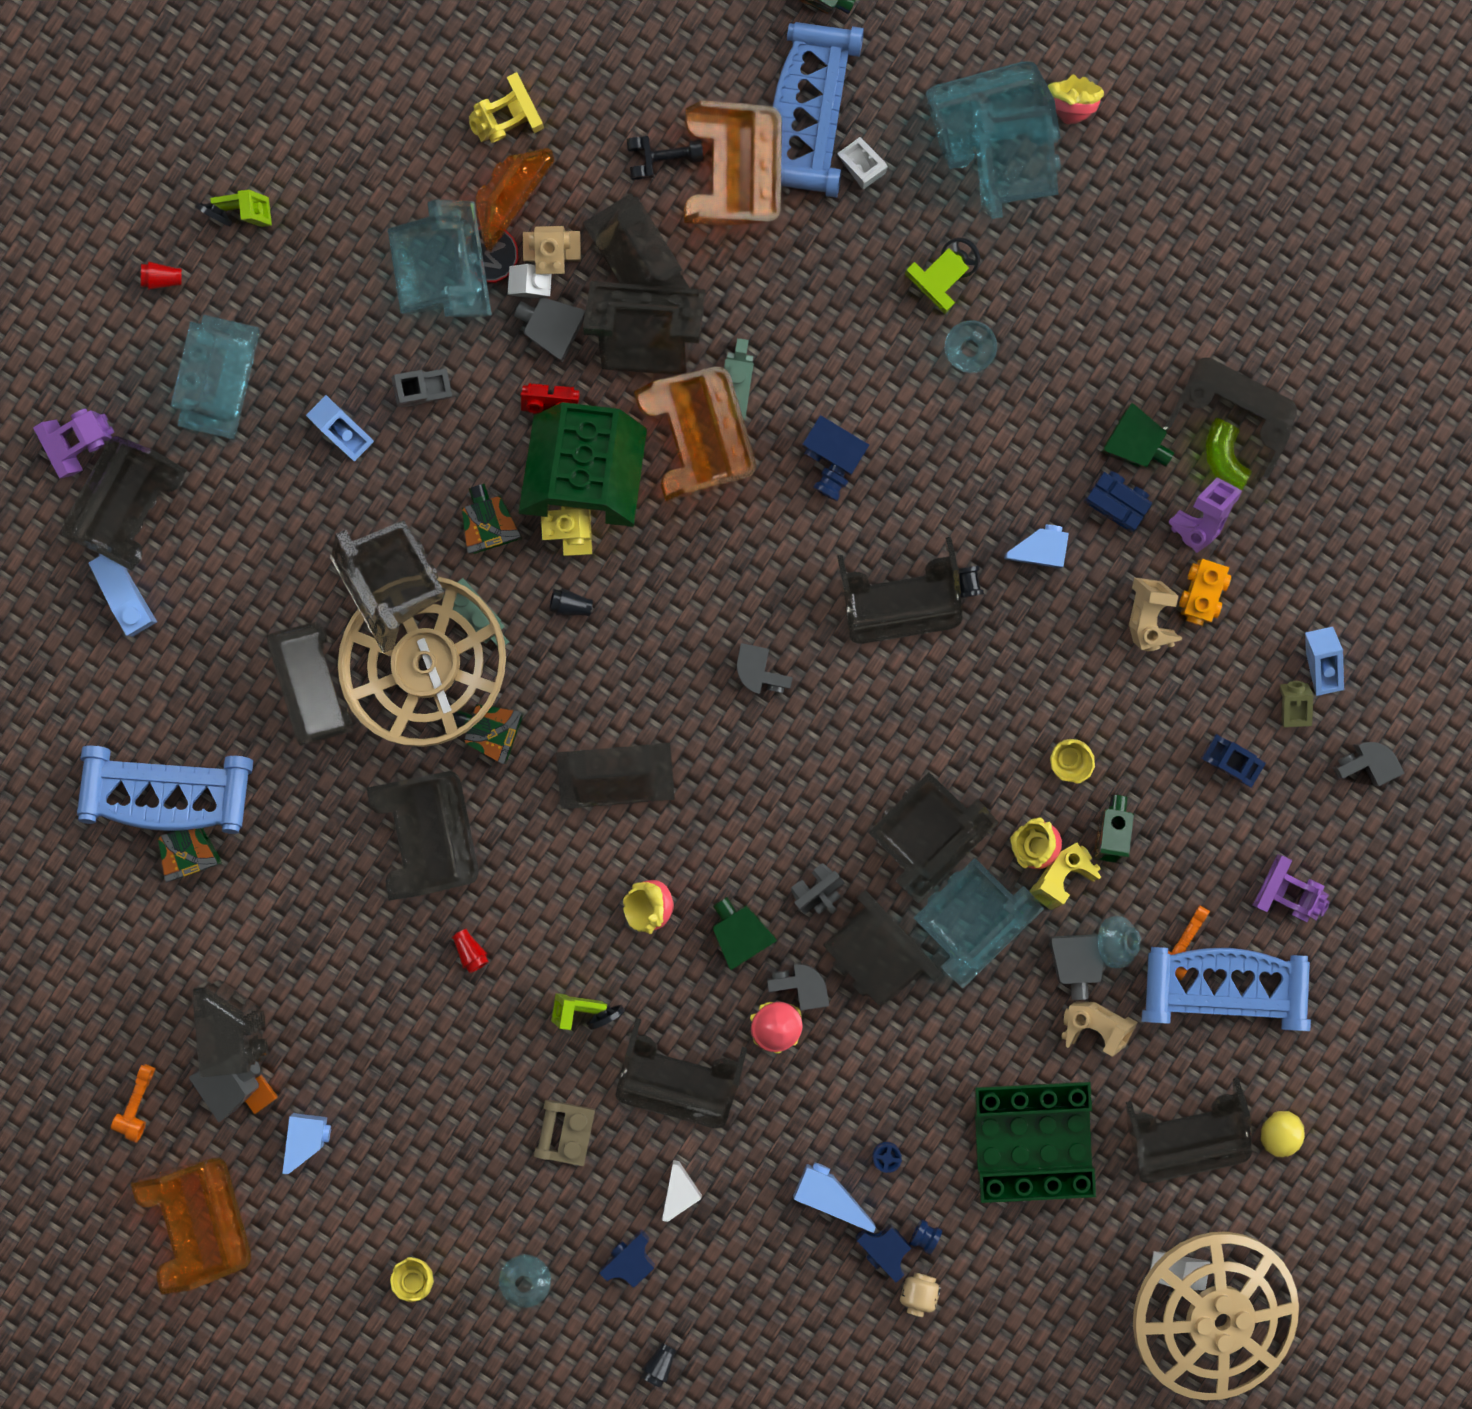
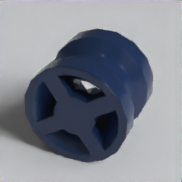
(830, 484)
(886, 1162)
(925, 1237)

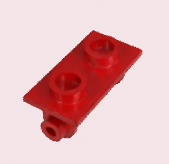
(536, 397)

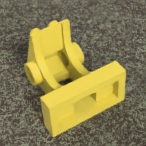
(520, 105)
(572, 526)
(1050, 886)

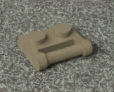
(574, 1134)

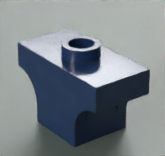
(1233, 760)
(885, 1250)
(629, 1261)

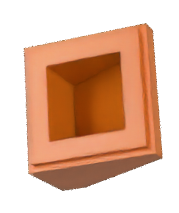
(262, 1096)

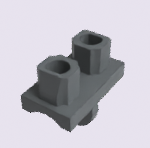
(821, 895)

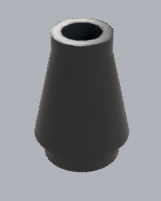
(568, 603)
(659, 1365)

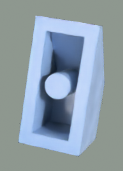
(339, 428)
(1043, 548)
(1325, 660)
(304, 1139)

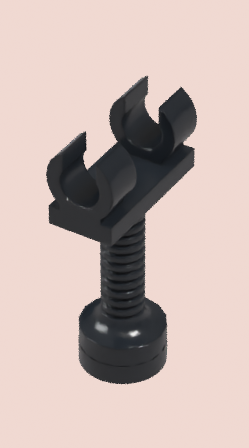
(693, 151)

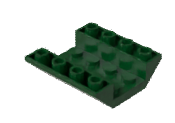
(584, 461)
(1034, 1142)

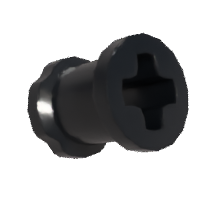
(970, 582)

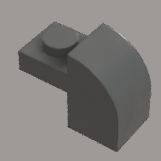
(421, 387)
(752, 673)
(1376, 759)
(807, 980)

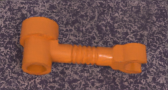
(1186, 938)
(127, 1123)

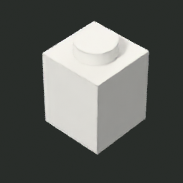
(526, 283)

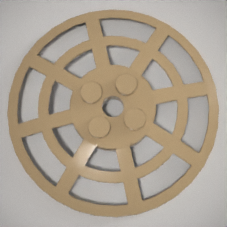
(413, 680)
(1207, 1307)

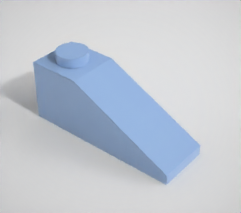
(122, 596)
(825, 1193)

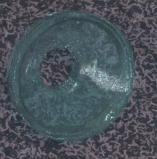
(976, 332)
(1113, 942)
(525, 1266)

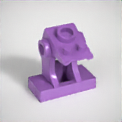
(91, 431)
(1216, 505)
(1312, 902)

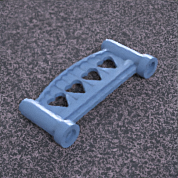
(832, 48)
(102, 776)
(1286, 1002)

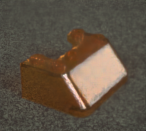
(743, 163)
(704, 428)
(200, 1222)

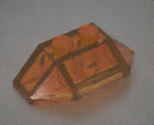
(508, 191)

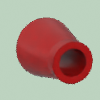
(160, 276)
(470, 952)

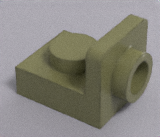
(1296, 704)

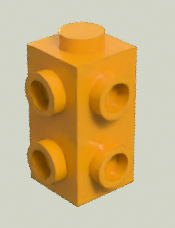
(1202, 598)

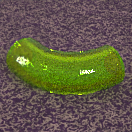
(1221, 454)

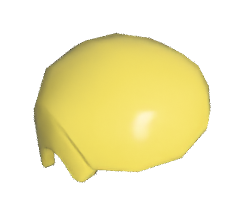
(1072, 761)
(1282, 1134)
(411, 1279)

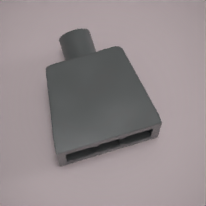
(551, 325)
(1077, 962)
(226, 1092)

